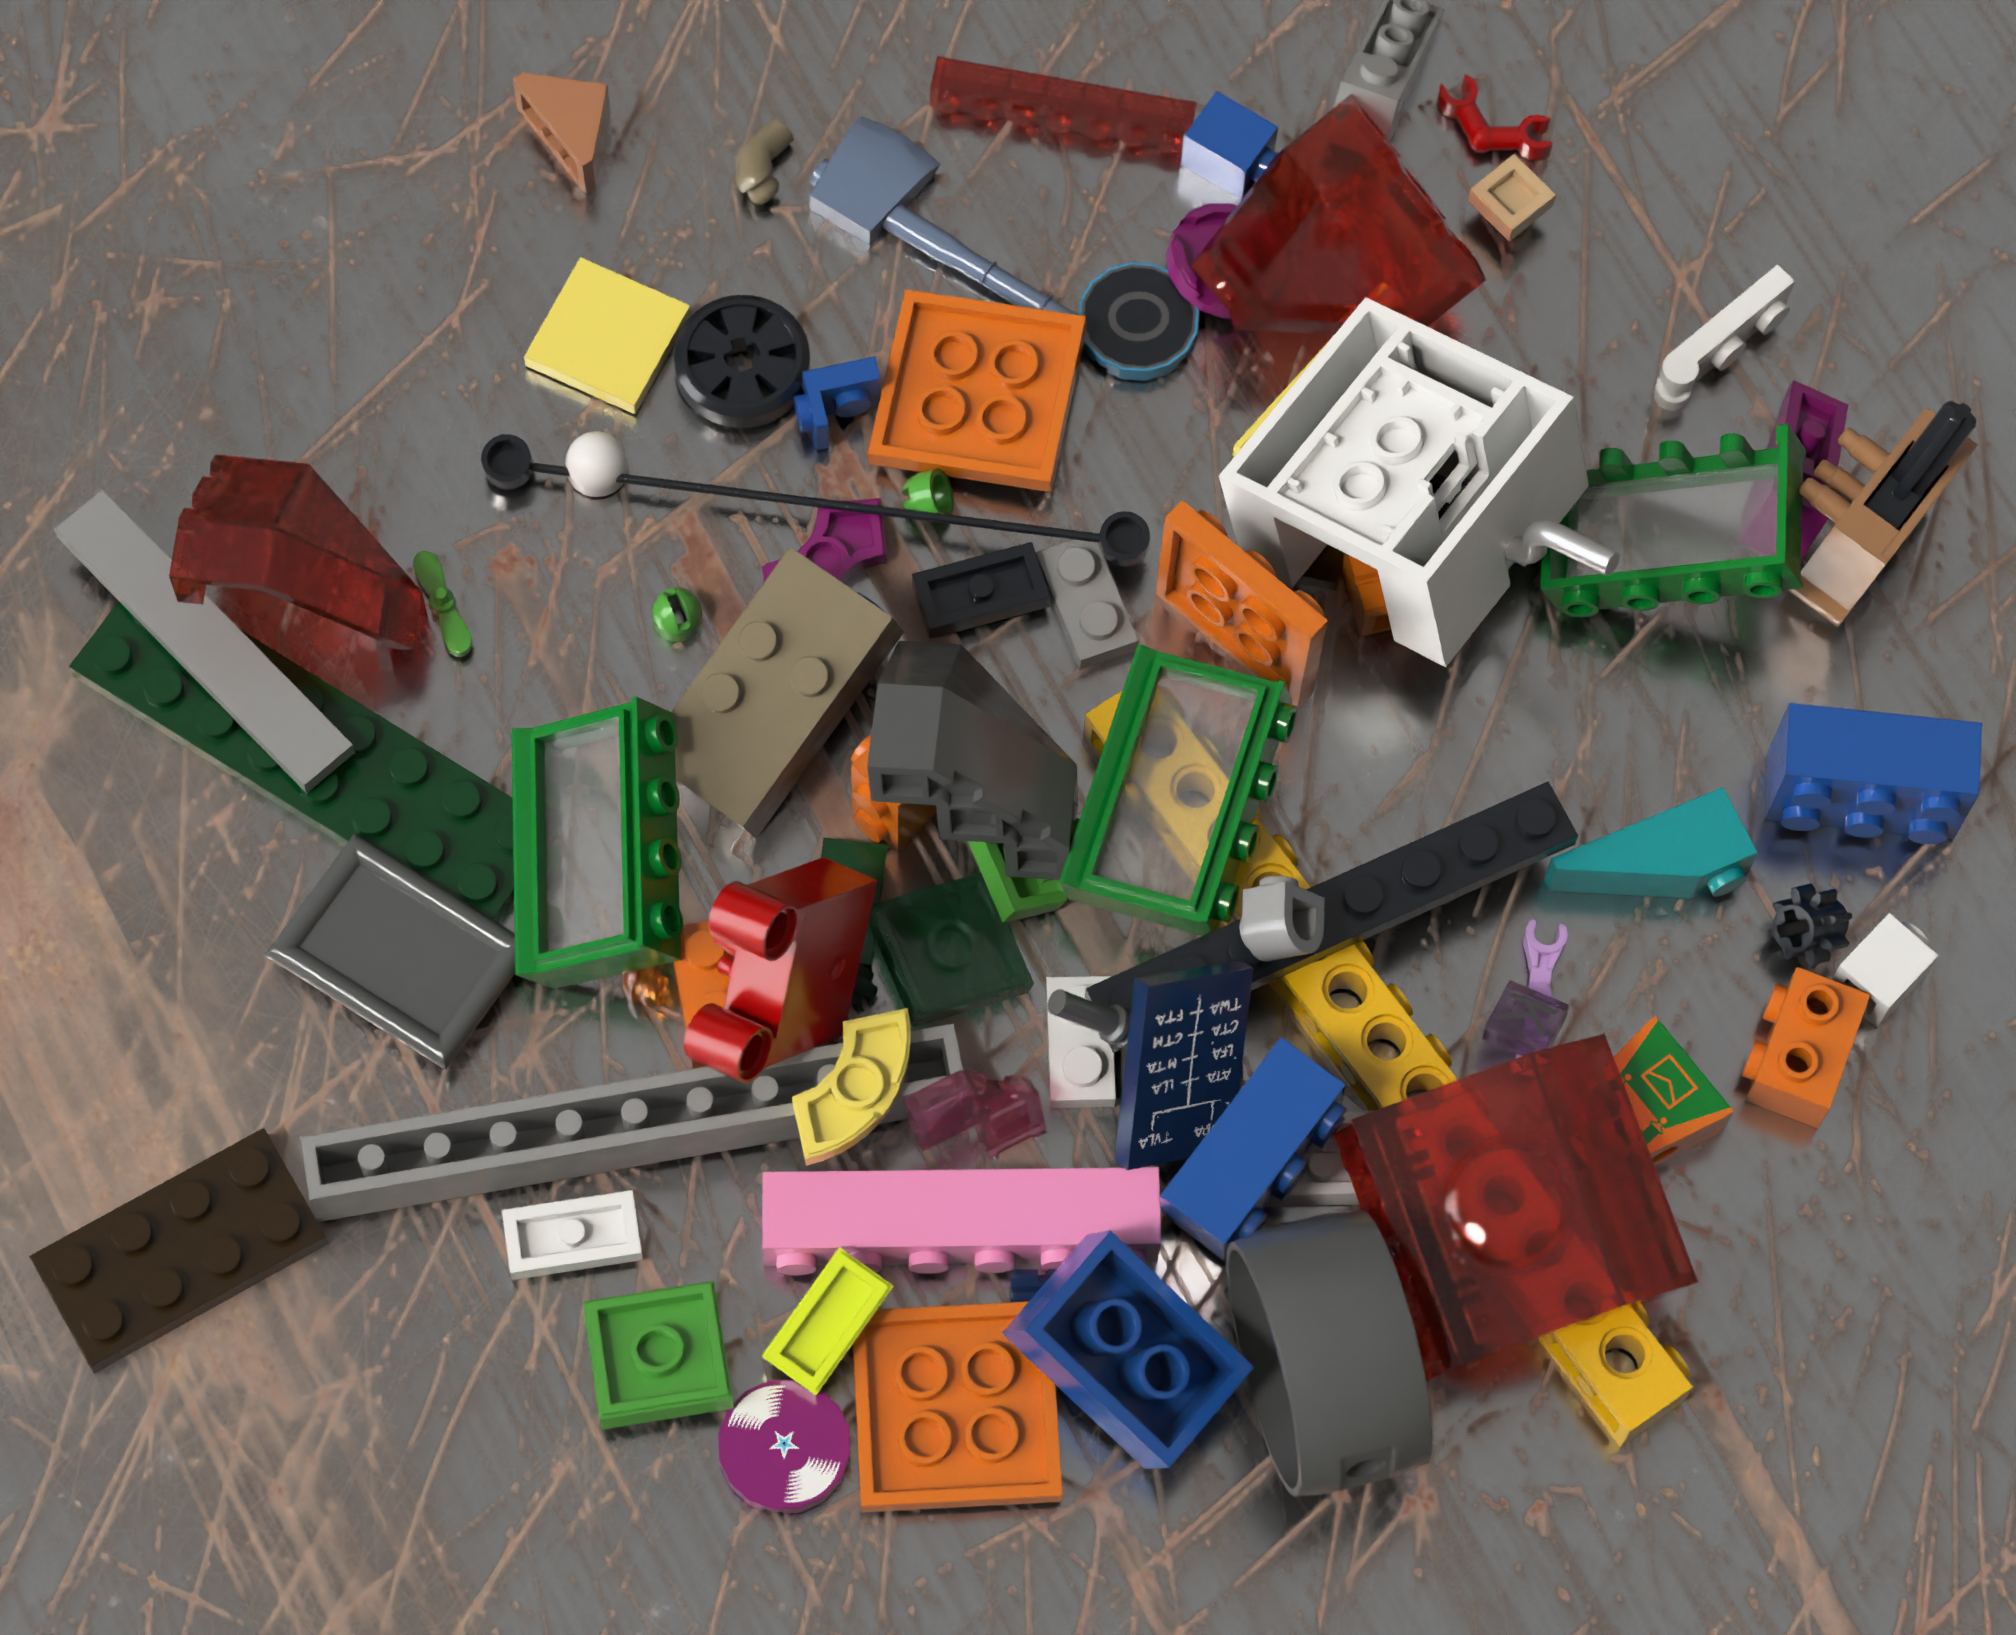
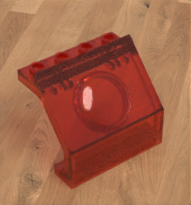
(1516, 1202)

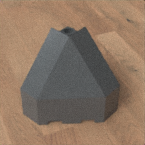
(965, 745)

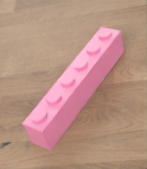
(954, 1216)

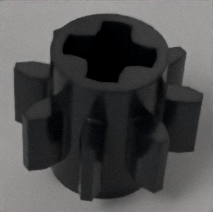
(1810, 924)

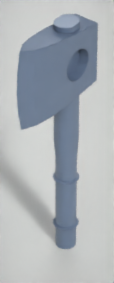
(869, 190)

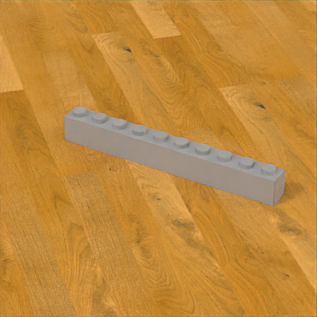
(581, 1131)

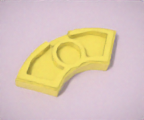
(858, 1088)

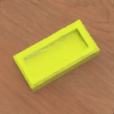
(827, 1321)

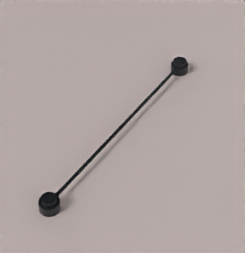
(1122, 537)

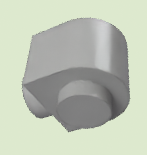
(1281, 919)

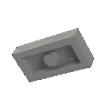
(1087, 602)

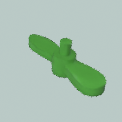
(442, 604)

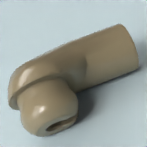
(754, 161)

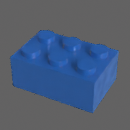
(1872, 772)
(1255, 1149)
(1128, 1350)

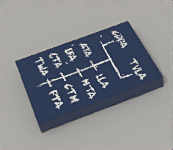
(1181, 1060)

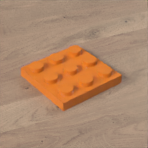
(977, 390)
(1240, 602)
(952, 1412)

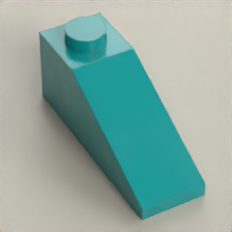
(1667, 855)

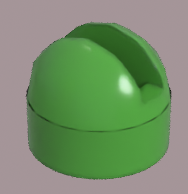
(929, 492)
(664, 618)

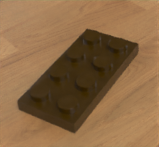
(178, 1250)

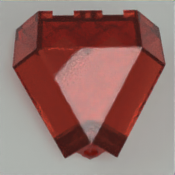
(1336, 226)
(295, 539)

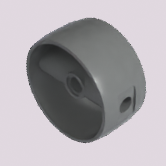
(1330, 1352)

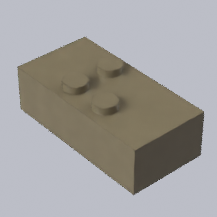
(777, 690)

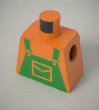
(1669, 1093)

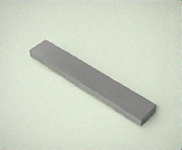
(205, 643)

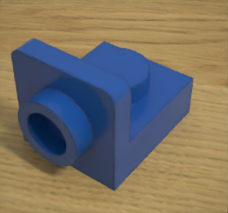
(839, 390)

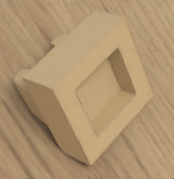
(1511, 197)

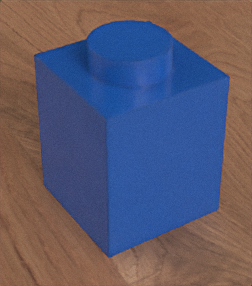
(1229, 145)

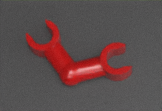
(1490, 138)

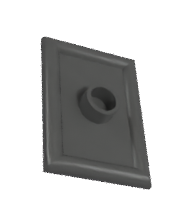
(398, 951)

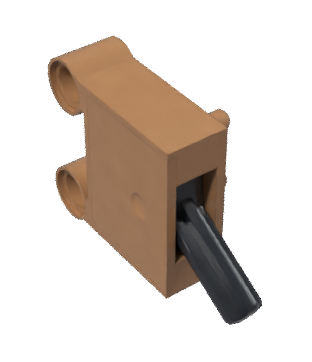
(1879, 515)

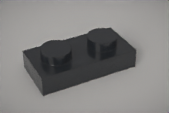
(980, 590)

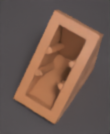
(569, 119)

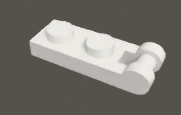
(1723, 338)

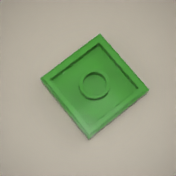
(658, 1355)

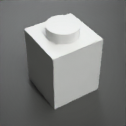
(1887, 966)

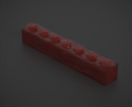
(1061, 104)

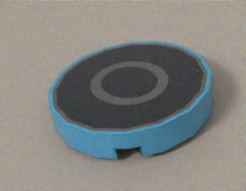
(1137, 322)

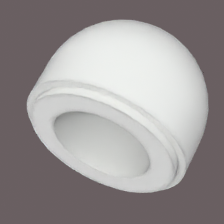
(596, 463)

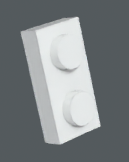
(1077, 1057)
(572, 1235)

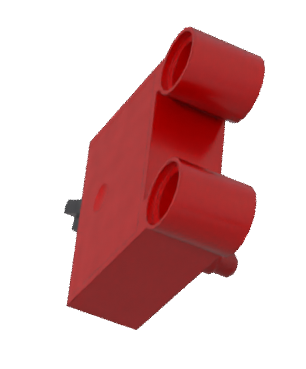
(792, 967)

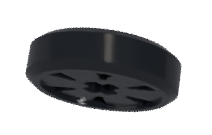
(738, 325)

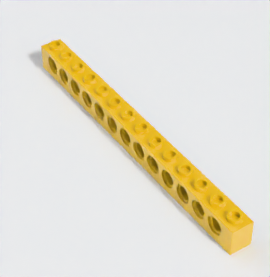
(1621, 1401)

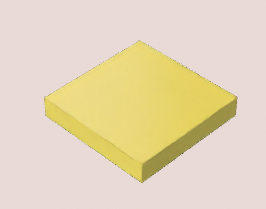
(607, 335)

